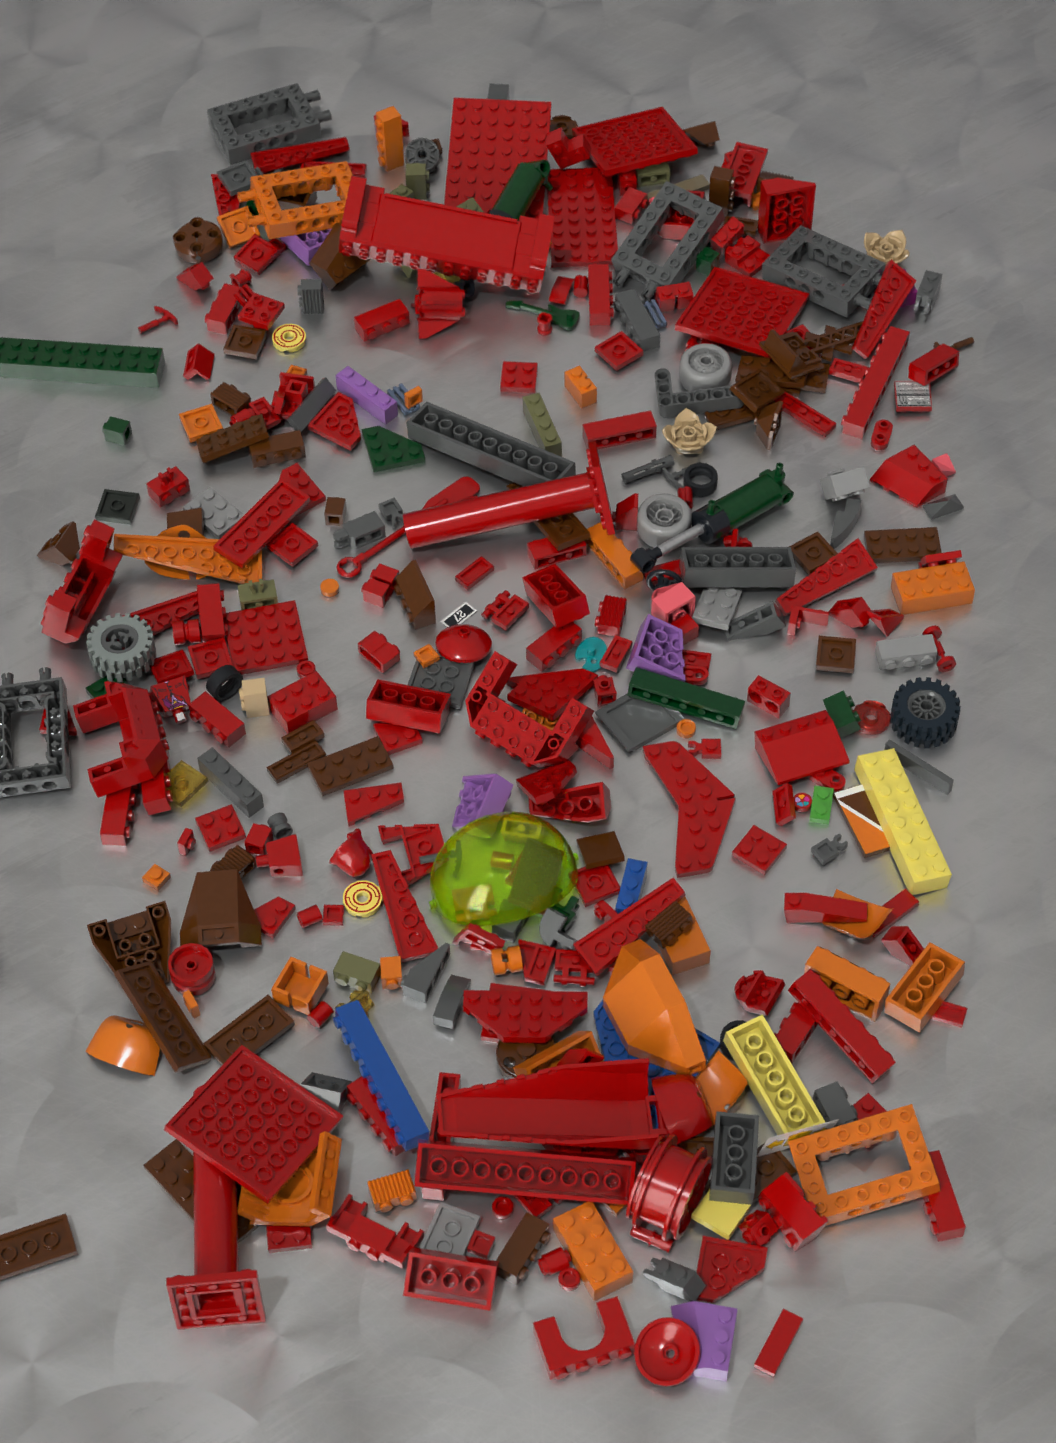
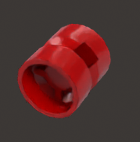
(186, 632)

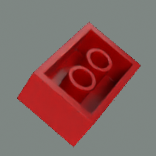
(302, 702)

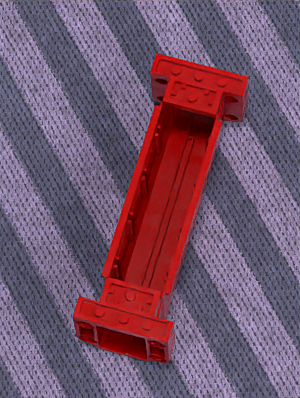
(444, 238)

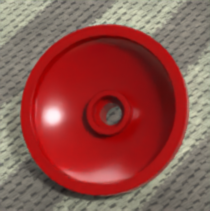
(463, 643)
(654, 1346)

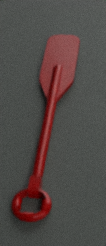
(457, 491)

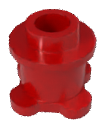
(241, 278)

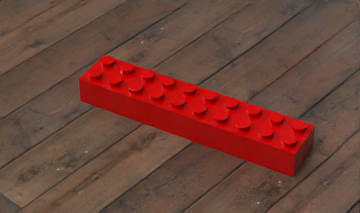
(524, 1172)

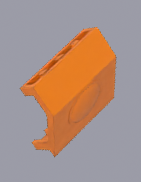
(304, 1198)

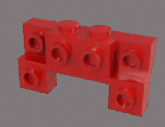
(371, 1237)

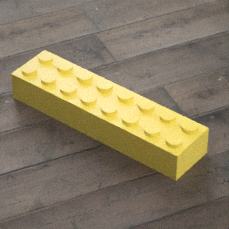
(903, 822)

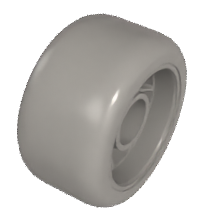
(705, 367)
(662, 518)

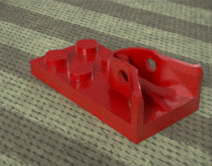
(747, 165)

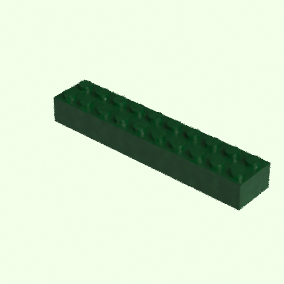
(81, 362)

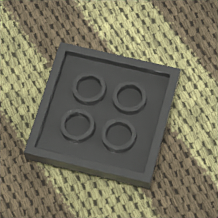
(443, 677)

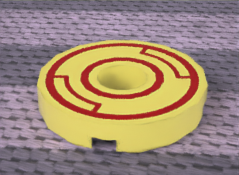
(289, 330)
(359, 889)

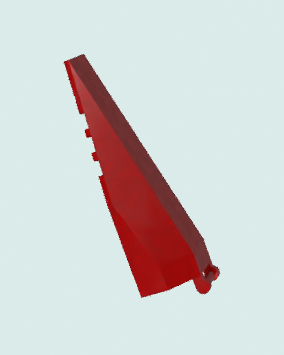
(559, 1105)

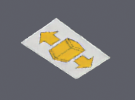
(780, 1142)

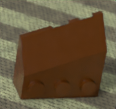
(332, 265)

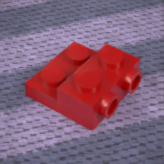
(746, 256)

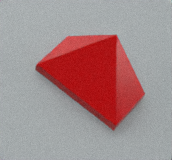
(885, 619)

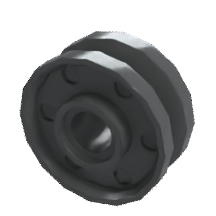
(424, 147)

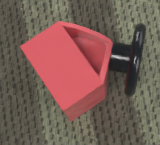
(670, 597)

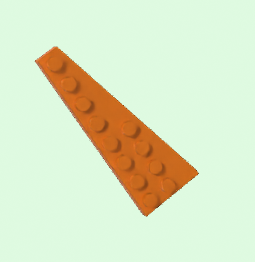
(189, 555)

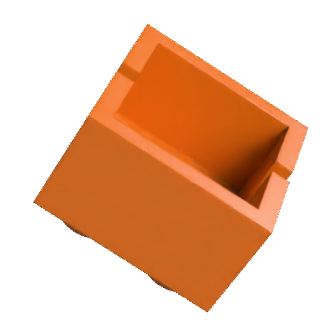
(297, 989)

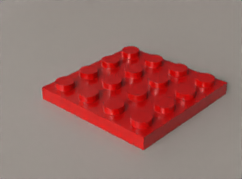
(265, 637)

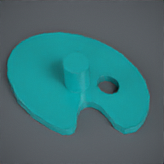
(591, 649)

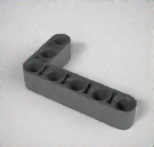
(698, 401)

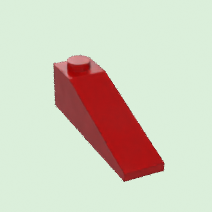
(821, 909)

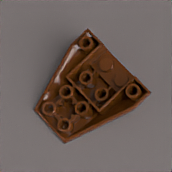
(220, 912)
(135, 939)

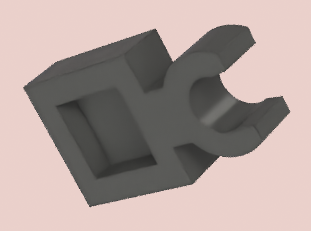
(391, 510)
(827, 851)

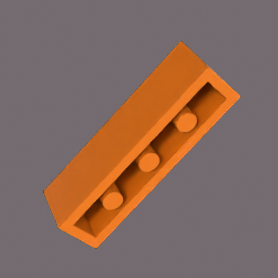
(389, 138)
(614, 556)

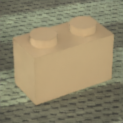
(254, 698)

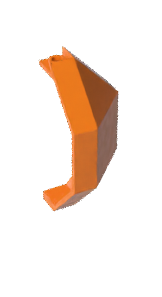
(651, 1011)

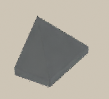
(943, 506)

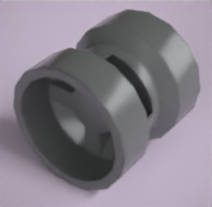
(279, 825)

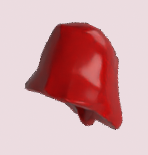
(353, 855)

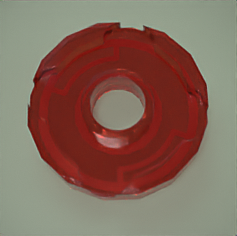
(877, 709)

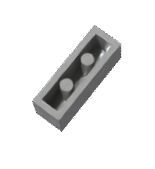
(906, 652)

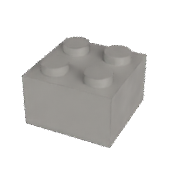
(845, 484)

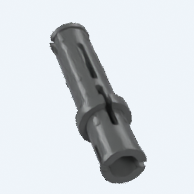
(666, 462)

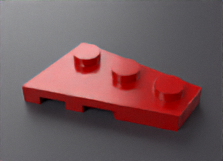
(366, 801)

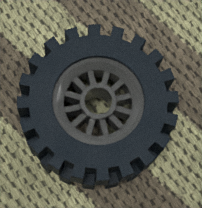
(925, 712)

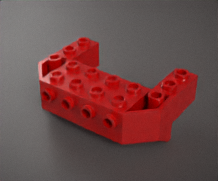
(75, 603)
(514, 729)
(143, 744)

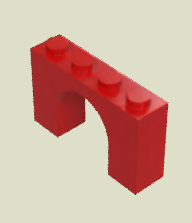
(563, 1359)

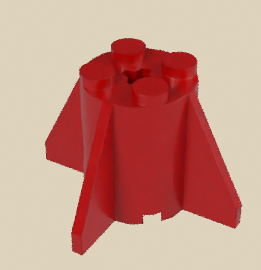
(437, 303)

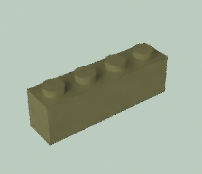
(541, 424)

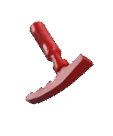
(167, 316)

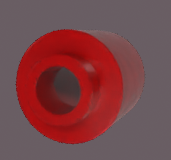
(241, 416)
(554, 1261)

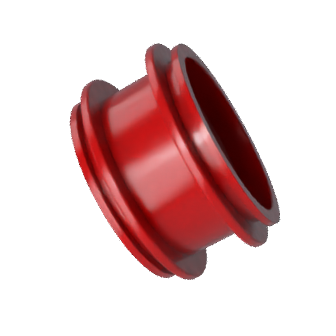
(669, 1187)

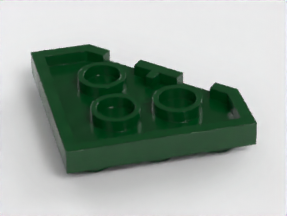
(390, 450)

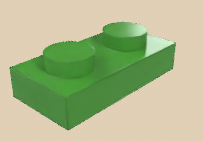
(821, 805)

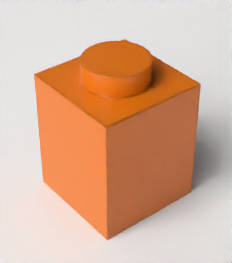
(391, 972)

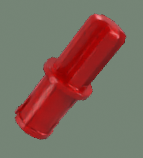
(651, 1238)

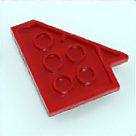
(551, 691)

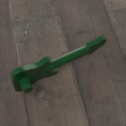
(564, 318)

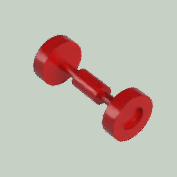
(946, 663)

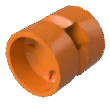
(513, 963)

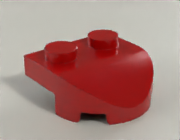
(758, 992)

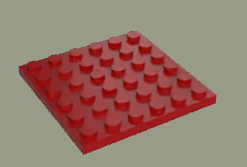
(636, 141)
(740, 310)
(253, 1123)

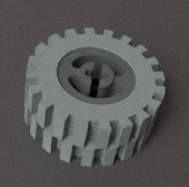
(107, 652)

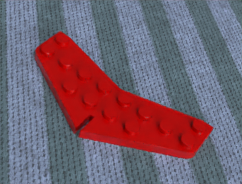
(702, 805)

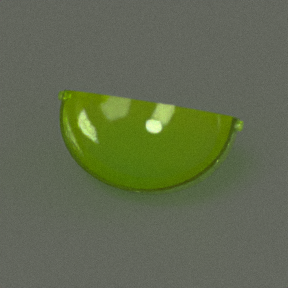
(502, 870)

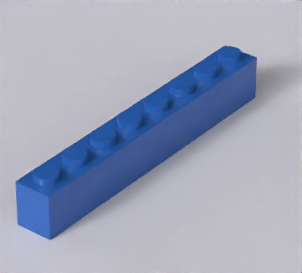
(381, 1074)

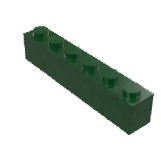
(686, 698)

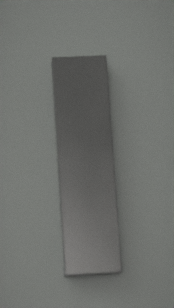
(311, 405)
(921, 768)

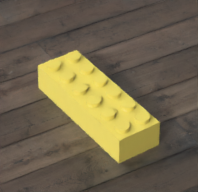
(771, 1077)

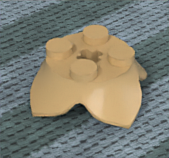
(887, 248)
(688, 434)

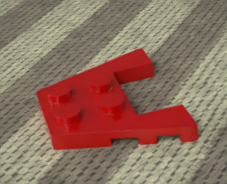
(418, 841)

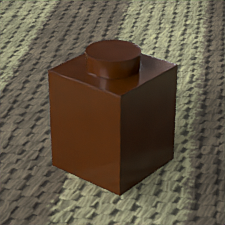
(335, 511)

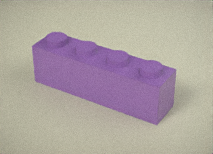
(366, 395)

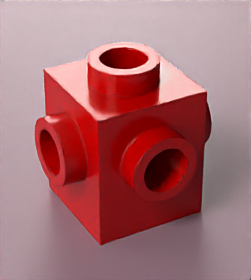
(758, 1228)

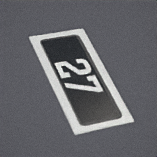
(459, 615)

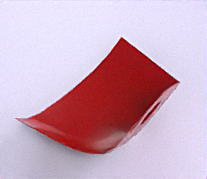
(681, 1107)

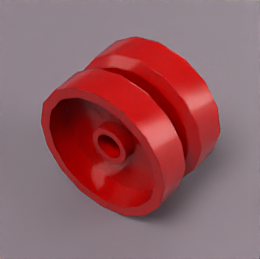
(191, 969)

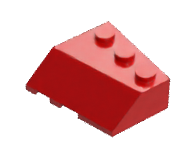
(678, 224)
(911, 477)
(792, 1212)

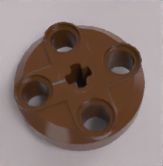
(198, 241)
(515, 1054)

